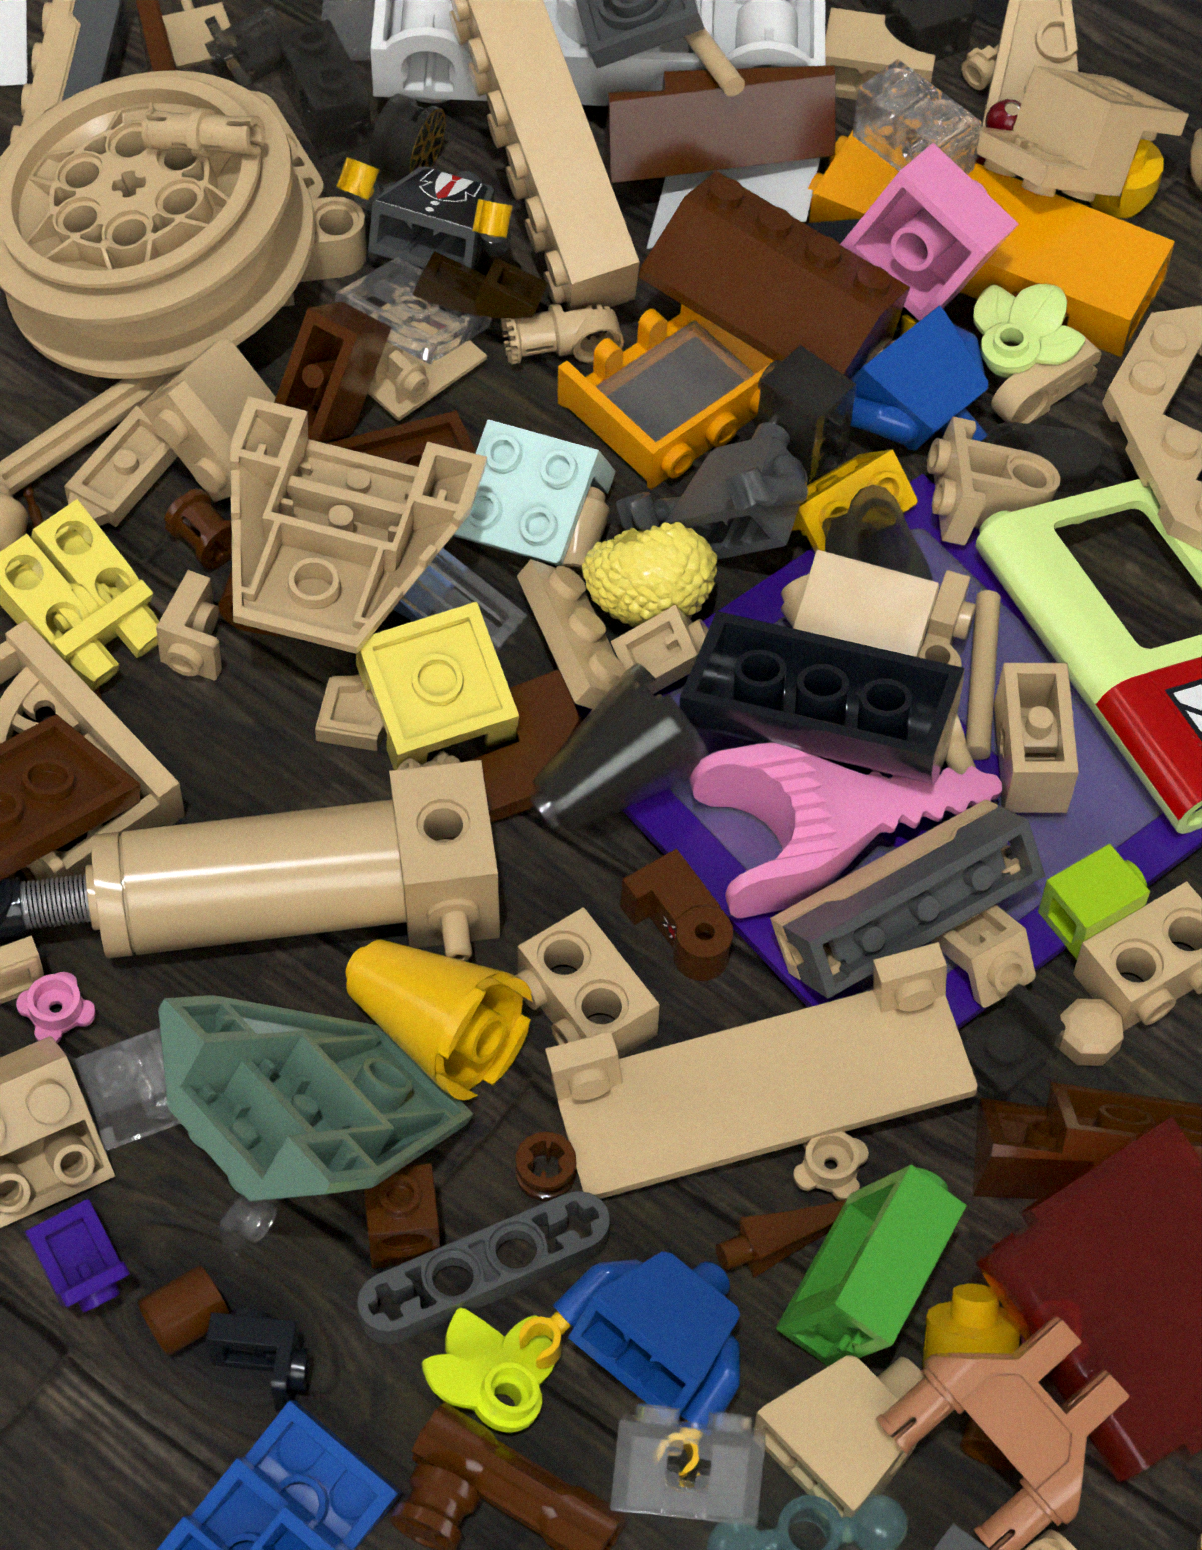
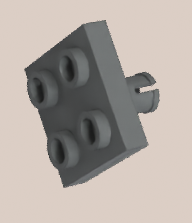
(632, 26)

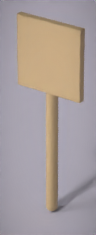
(189, 33)

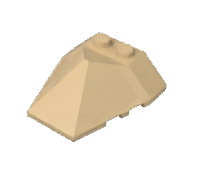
(333, 532)

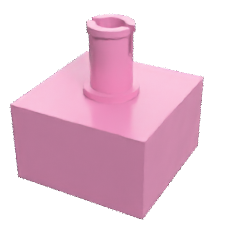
(931, 230)

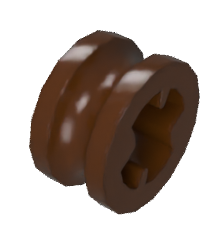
(550, 1145)

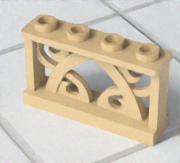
(51, 682)

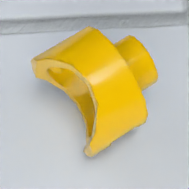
(1139, 185)
(970, 1324)

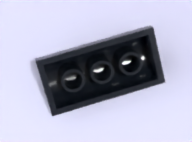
(824, 697)

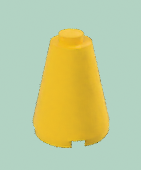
(443, 1012)

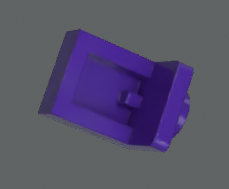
(77, 1257)

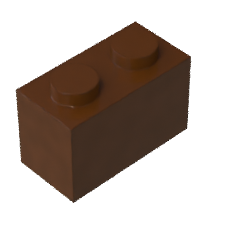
(333, 368)

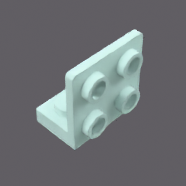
(532, 492)

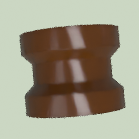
(435, 1507)

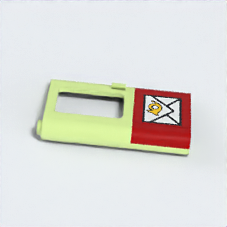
(1139, 695)

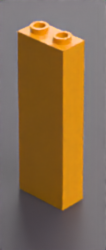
(1096, 259)

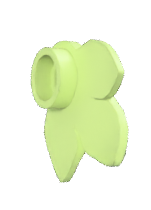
(1024, 328)

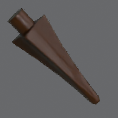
(774, 1236)

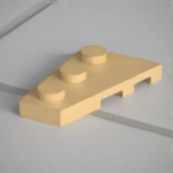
(1031, 35)

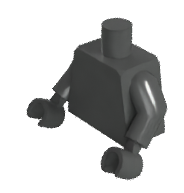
(737, 499)

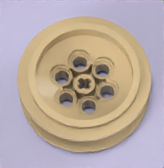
(142, 253)

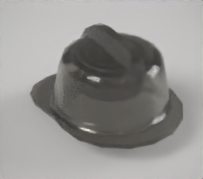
(875, 534)

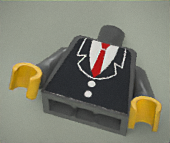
(429, 214)

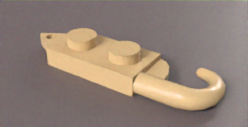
(121, 468)

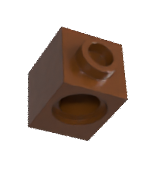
(402, 1216)

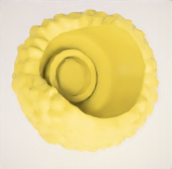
(650, 572)

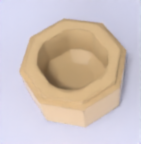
(1091, 1032)

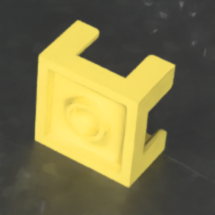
(438, 684)

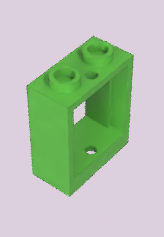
(872, 1266)

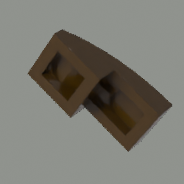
(500, 294)

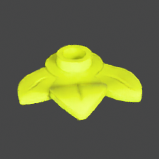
(485, 1364)

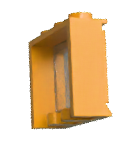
(668, 393)

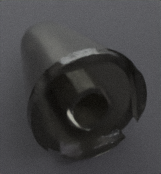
(618, 755)

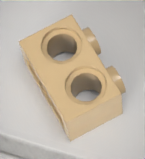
(1145, 948)
(598, 986)

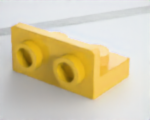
(837, 488)

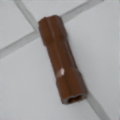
(559, 1512)

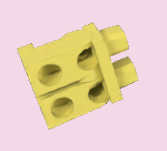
(77, 593)

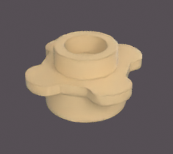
(845, 1151)

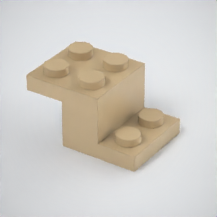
(1077, 133)

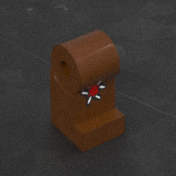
(683, 913)

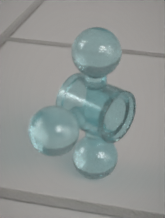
(875, 1526)

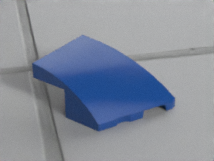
(290, 1493)

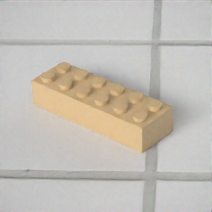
(548, 151)

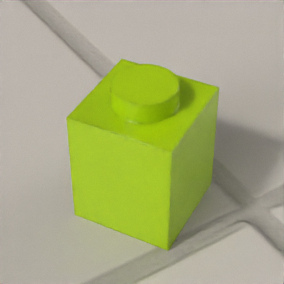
(1092, 896)

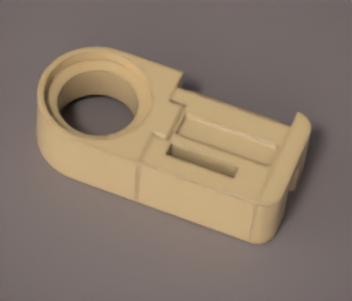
(1032, 392)

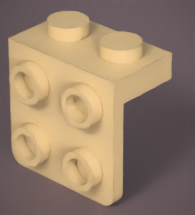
(202, 409)

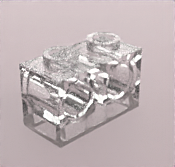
(904, 114)

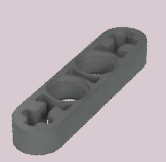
(479, 1257)

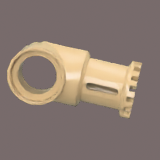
(560, 332)

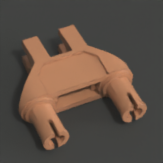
(1020, 1419)

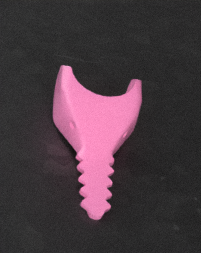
(819, 814)

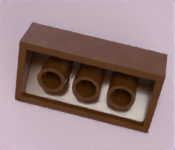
(773, 278)

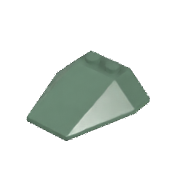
(297, 1097)

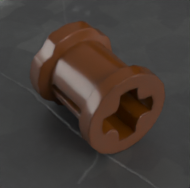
(201, 528)

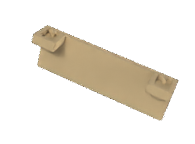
(763, 1081)

